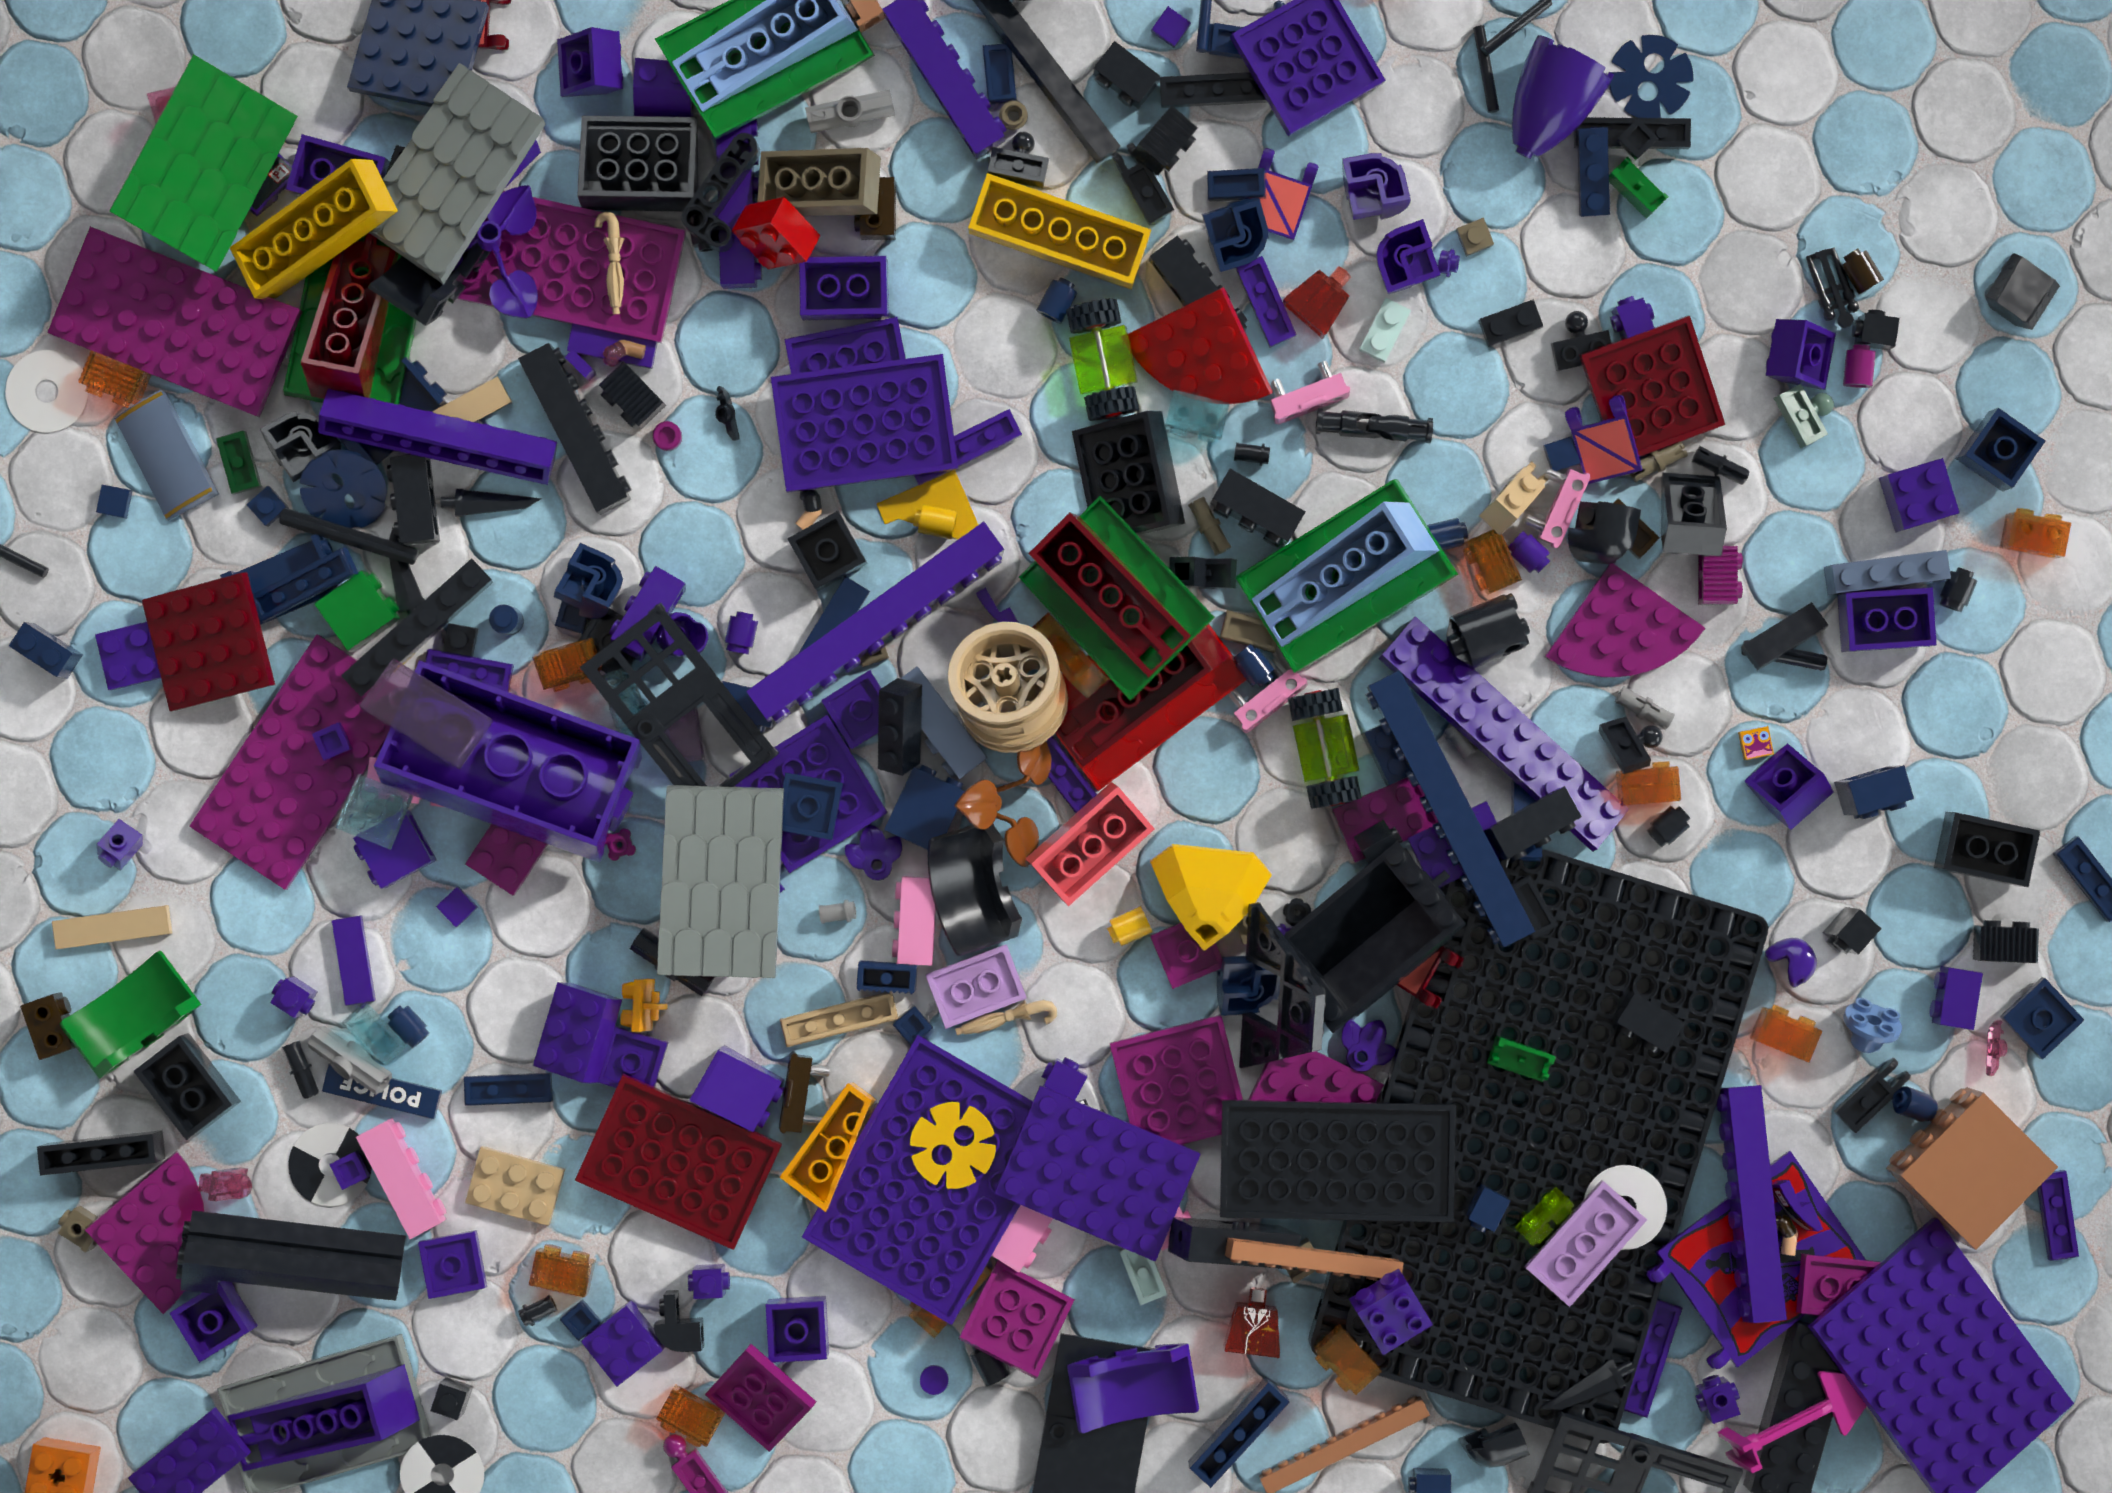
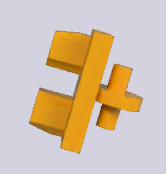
(645, 1005)

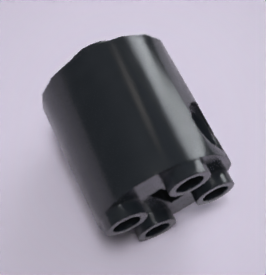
(1487, 631)

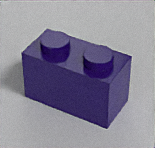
(1956, 997)

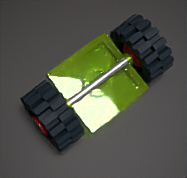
(1102, 359)
(1325, 748)

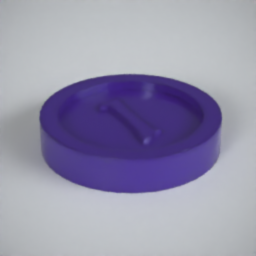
(934, 1379)

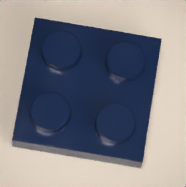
(810, 805)
(2042, 1018)

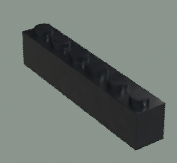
(575, 429)
(419, 626)

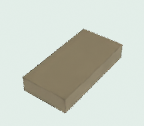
(1247, 631)

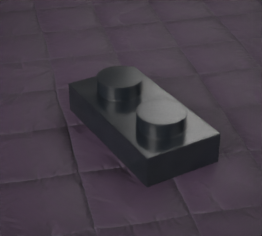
(1510, 323)

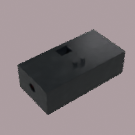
(1207, 1239)

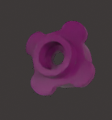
(627, 848)

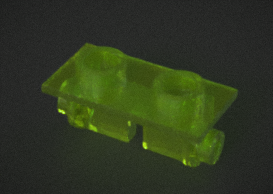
(1535, 1224)

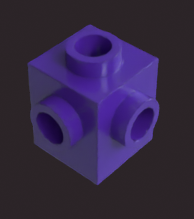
(1717, 1398)

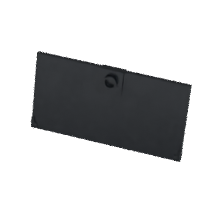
(1089, 1461)

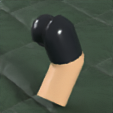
(812, 508)

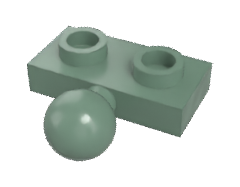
(1804, 414)

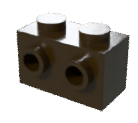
(883, 224)
(43, 1023)

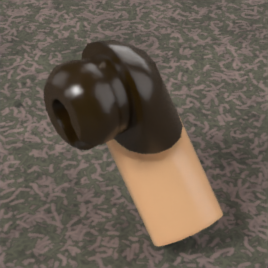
(1789, 1234)

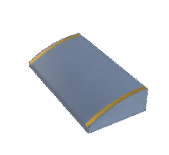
(166, 455)

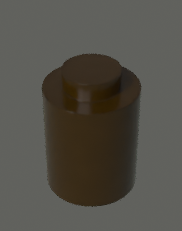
(1861, 270)

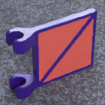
(1285, 197)
(1607, 446)

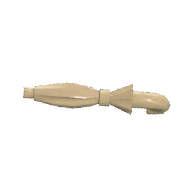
(615, 278)
(1022, 1011)

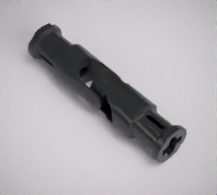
(1388, 427)

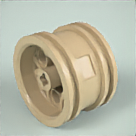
(1019, 706)

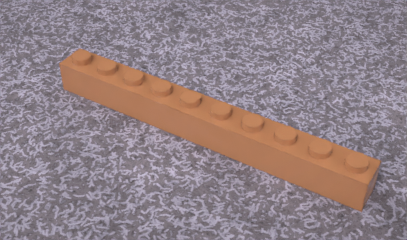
(1310, 1258)
(1344, 1445)

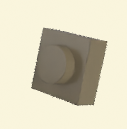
(1474, 236)

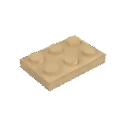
(515, 1185)

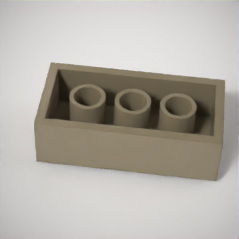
(822, 180)

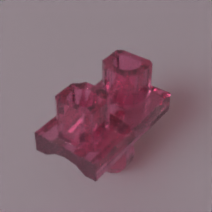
(226, 1184)

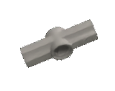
(831, 116)
(349, 1060)

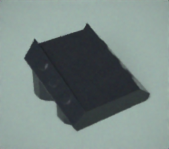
(2021, 292)

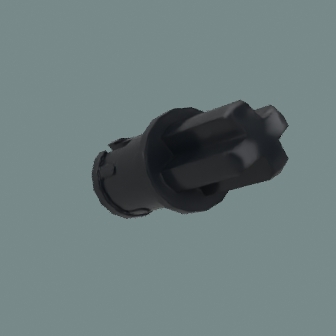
(1720, 465)
(301, 1070)

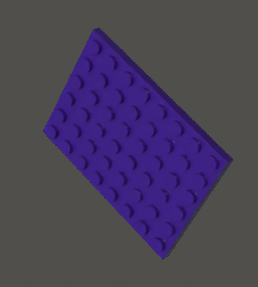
(895, 1222)
(1941, 1363)

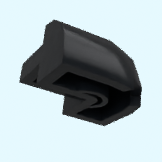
(296, 441)
(1603, 532)
(1495, 1448)

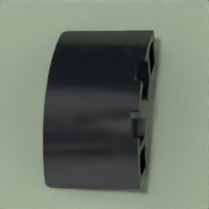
(420, 293)
(969, 889)

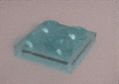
(374, 811)

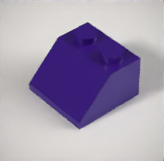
(590, 63)
(659, 90)
(1800, 353)
(1789, 786)

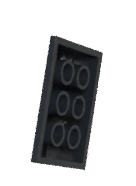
(637, 163)
(1131, 470)

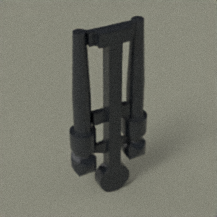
(1845, 319)

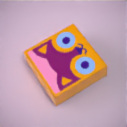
(1756, 743)

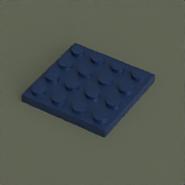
(415, 47)

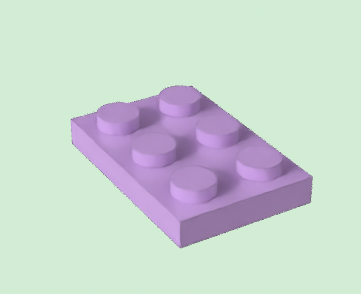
(976, 986)

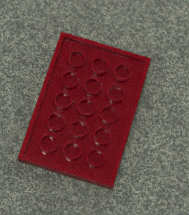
(678, 1161)

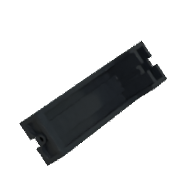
(288, 1256)

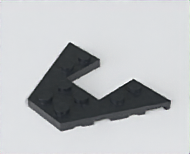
(1300, 998)

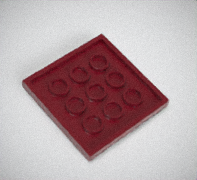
(1661, 382)
(208, 641)

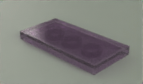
(426, 713)

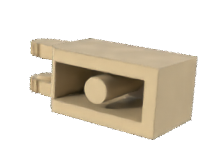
(1513, 499)

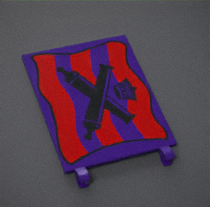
(1705, 1267)

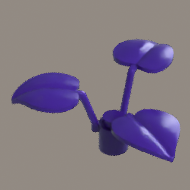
(516, 213)

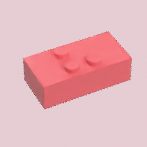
(1090, 843)

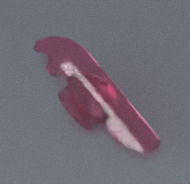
(1995, 1047)

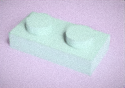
(1385, 330)
(1143, 1276)

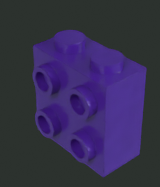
(406, 856)
(1390, 1311)

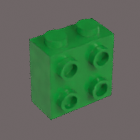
(358, 610)

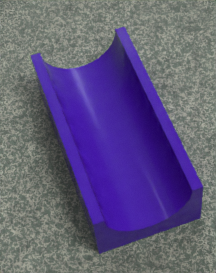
(527, 774)

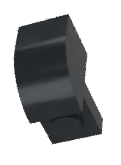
(1204, 573)
(678, 1333)

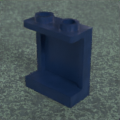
(924, 807)

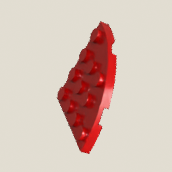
(1202, 352)

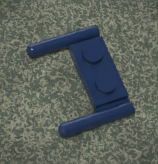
(1216, 36)

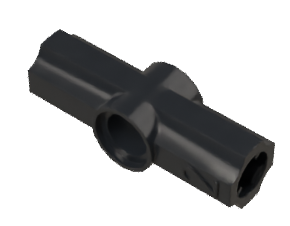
(647, 947)

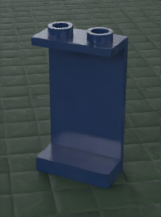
(416, 394)
(286, 563)

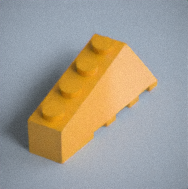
(825, 1153)

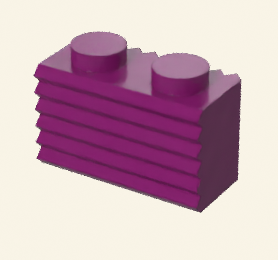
(1719, 578)

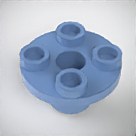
(1871, 1025)

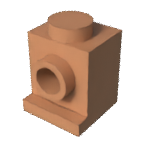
(866, 11)

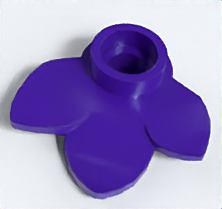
(874, 848)
(1368, 1041)

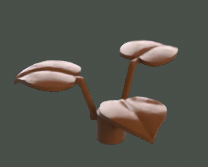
(982, 802)

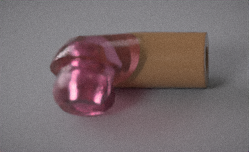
(620, 349)

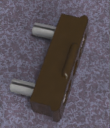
(796, 1092)

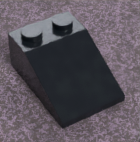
(1692, 514)

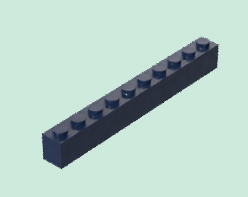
(1450, 810)

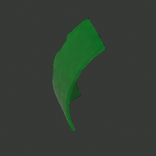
(130, 1015)

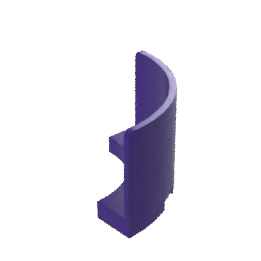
(1133, 1385)

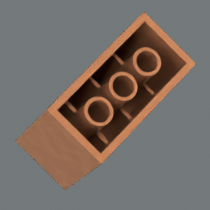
(1971, 1167)

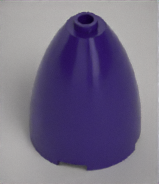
(1554, 95)

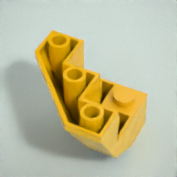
(1209, 887)

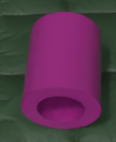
(1859, 367)

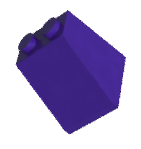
(738, 1089)

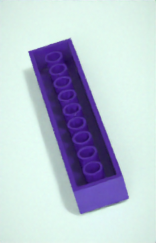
(877, 622)

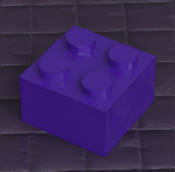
(1919, 495)
(213, 1320)
(797, 1329)
(623, 1343)

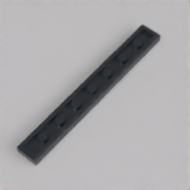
(1049, 77)

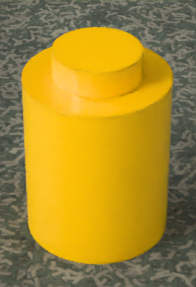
(935, 521)
(1129, 926)

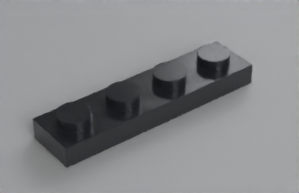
(1209, 90)
(1672, 132)

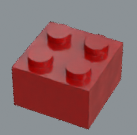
(776, 233)

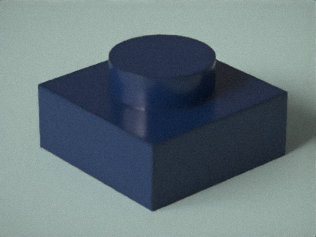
(267, 506)

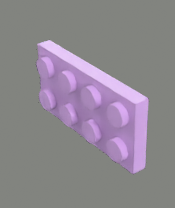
(1585, 1243)

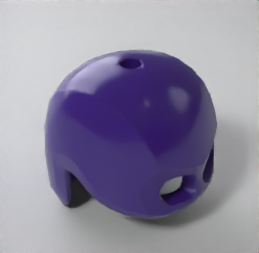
(693, 630)
(1800, 957)

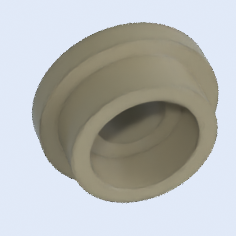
(1013, 106)

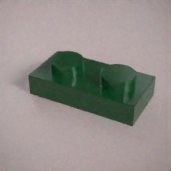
(238, 462)

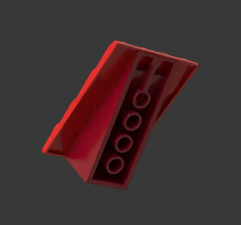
(1114, 733)

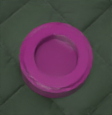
(667, 436)

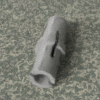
(1644, 708)

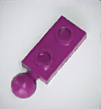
(691, 1467)

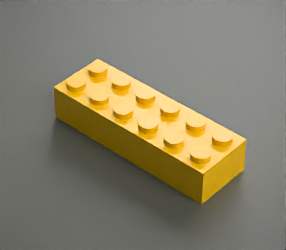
(313, 228)
(1059, 231)

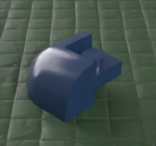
(1236, 233)
(590, 582)
(1244, 986)

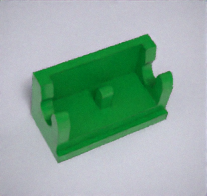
(1636, 188)
(1520, 1059)

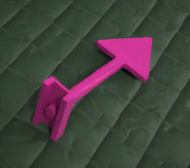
(1840, 1400)

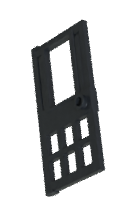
(675, 702)
(1634, 1462)

